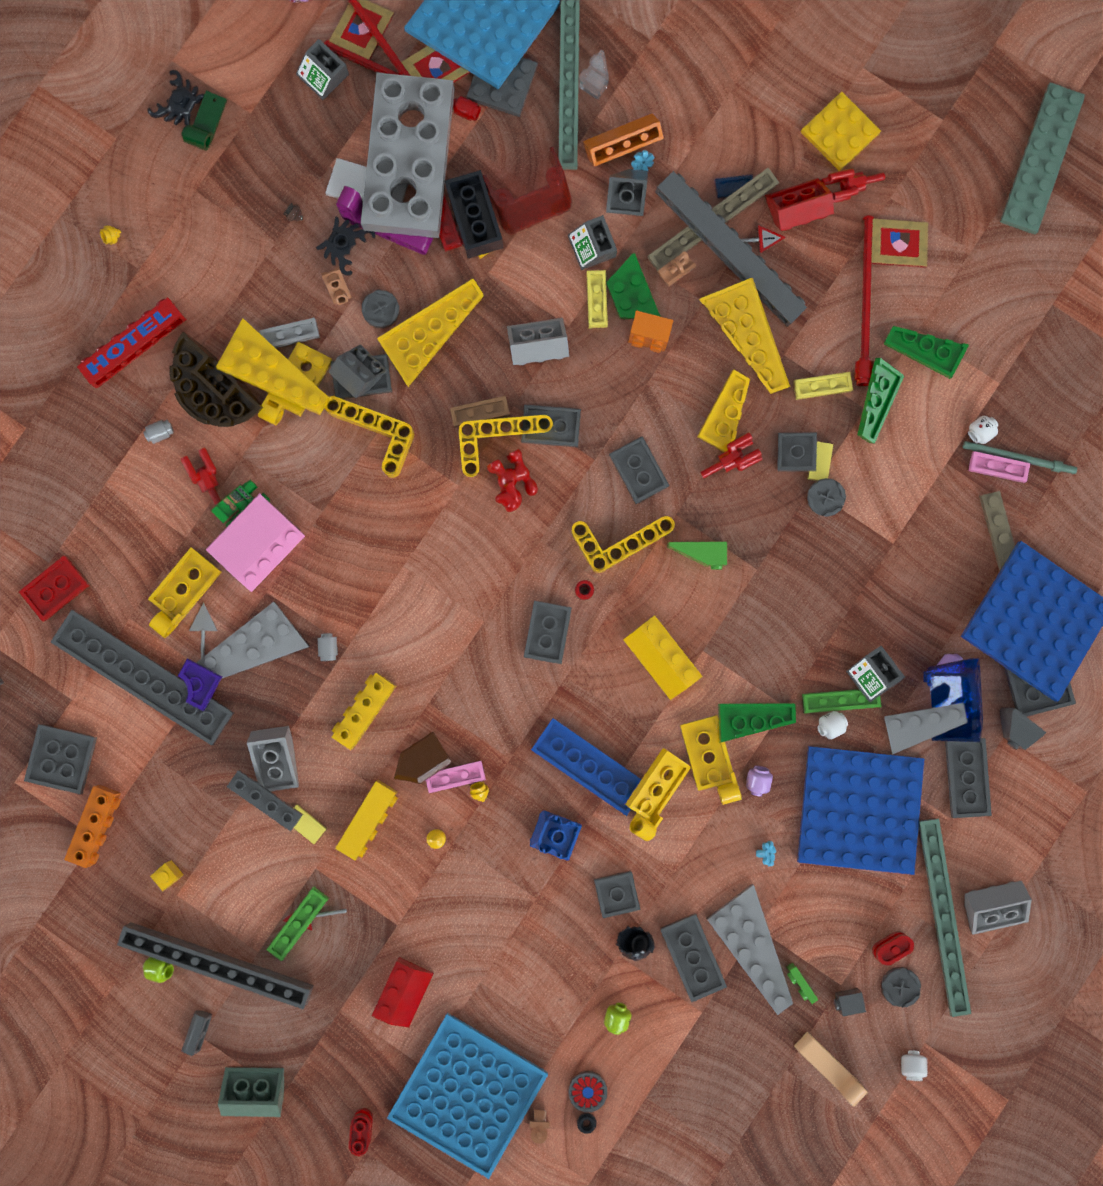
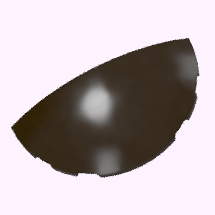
(206, 391)

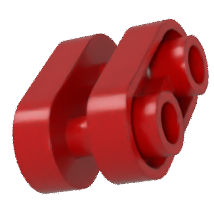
(893, 948)
(360, 1132)

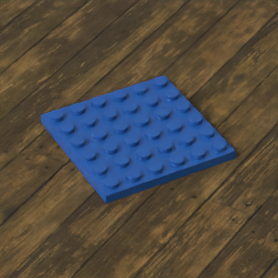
(1037, 621)
(861, 810)

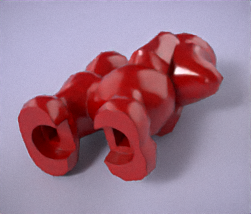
(507, 479)

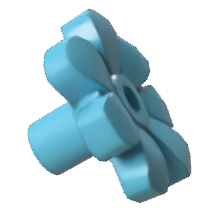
(642, 160)
(767, 853)

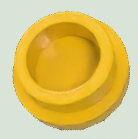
(110, 234)
(479, 791)
(436, 838)

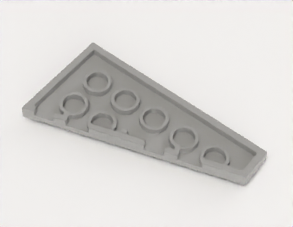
(255, 643)
(747, 936)

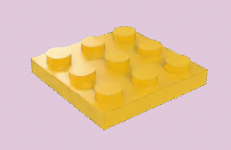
(840, 131)

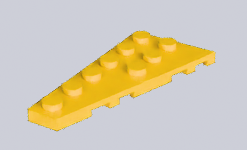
(746, 325)
(422, 335)
(263, 366)

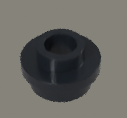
(586, 1128)

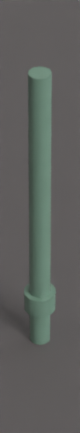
(1056, 466)

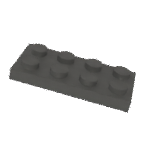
(968, 779)
(693, 957)

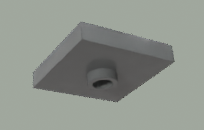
(797, 452)
(617, 894)

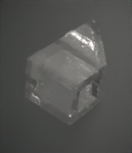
(596, 77)

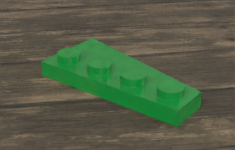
(935, 353)
(880, 395)
(749, 719)

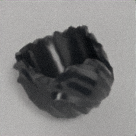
(635, 943)

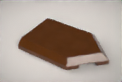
(422, 760)

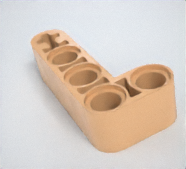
(831, 1069)

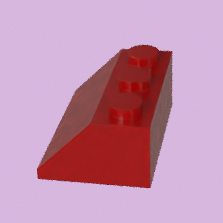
(800, 204)
(402, 993)

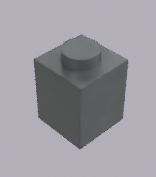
(849, 1002)

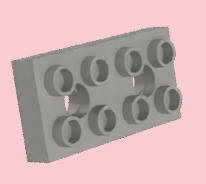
(407, 155)

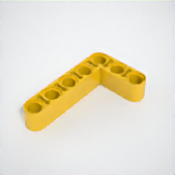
(376, 426)
(496, 431)
(621, 545)

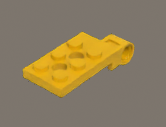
(273, 405)
(177, 606)
(719, 771)
(650, 804)

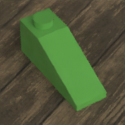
(705, 553)

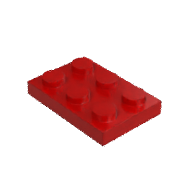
(54, 588)

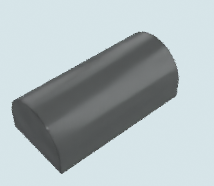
(196, 1032)

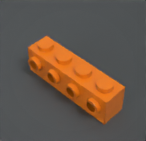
(623, 139)
(92, 826)

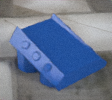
(555, 835)

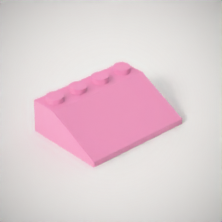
(255, 542)

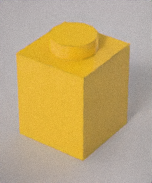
(166, 875)

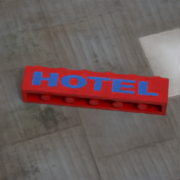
(131, 343)

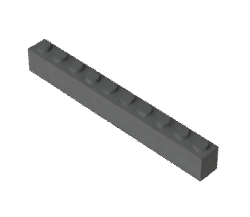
(730, 248)
(215, 965)

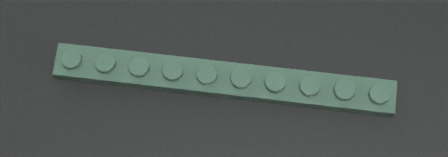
(569, 84)
(944, 917)

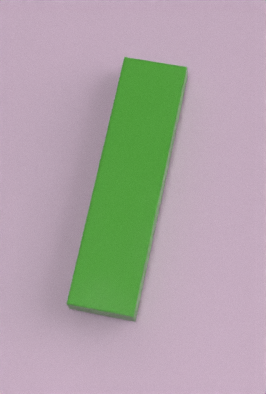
(837, 701)
(297, 923)

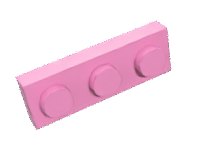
(999, 467)
(456, 776)

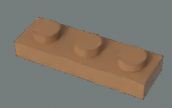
(480, 410)

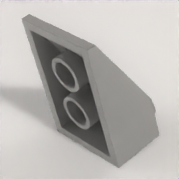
(273, 758)

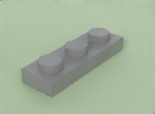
(291, 333)

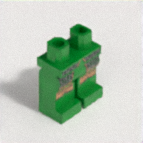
(236, 500)

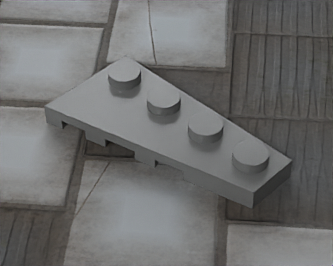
(920, 725)

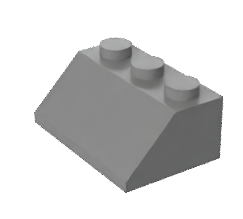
(538, 341)
(997, 907)

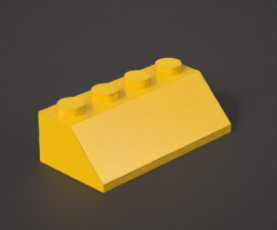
(662, 657)

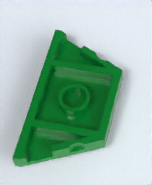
(631, 291)

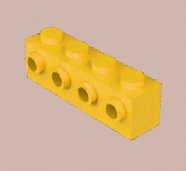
(363, 711)

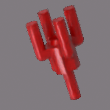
(850, 183)
(734, 457)
(204, 475)

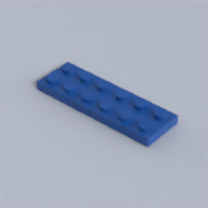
(586, 765)

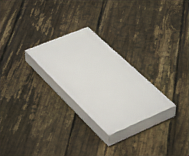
(353, 176)

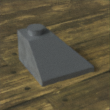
(627, 192)
(1019, 729)

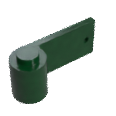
(206, 122)

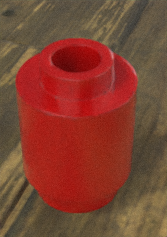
(587, 584)

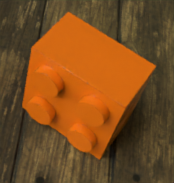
(650, 331)

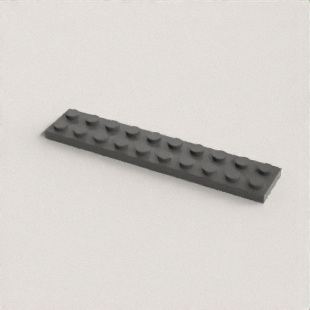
(139, 676)

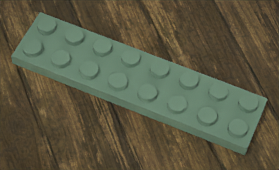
(1042, 158)

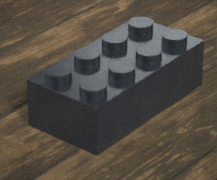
(474, 214)

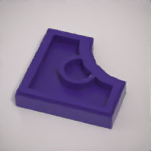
(200, 683)

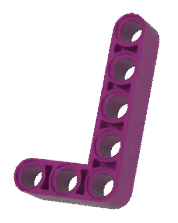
(350, 209)

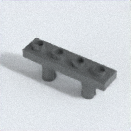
(264, 800)

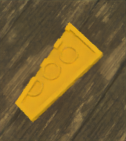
(726, 412)

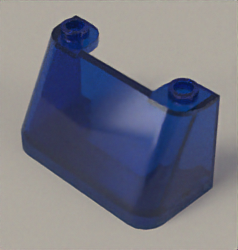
(956, 684)

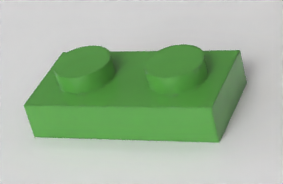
(796, 977)

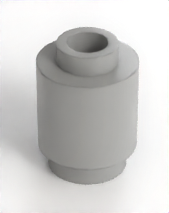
(158, 431)
(327, 647)

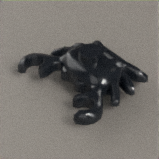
(180, 102)
(341, 243)

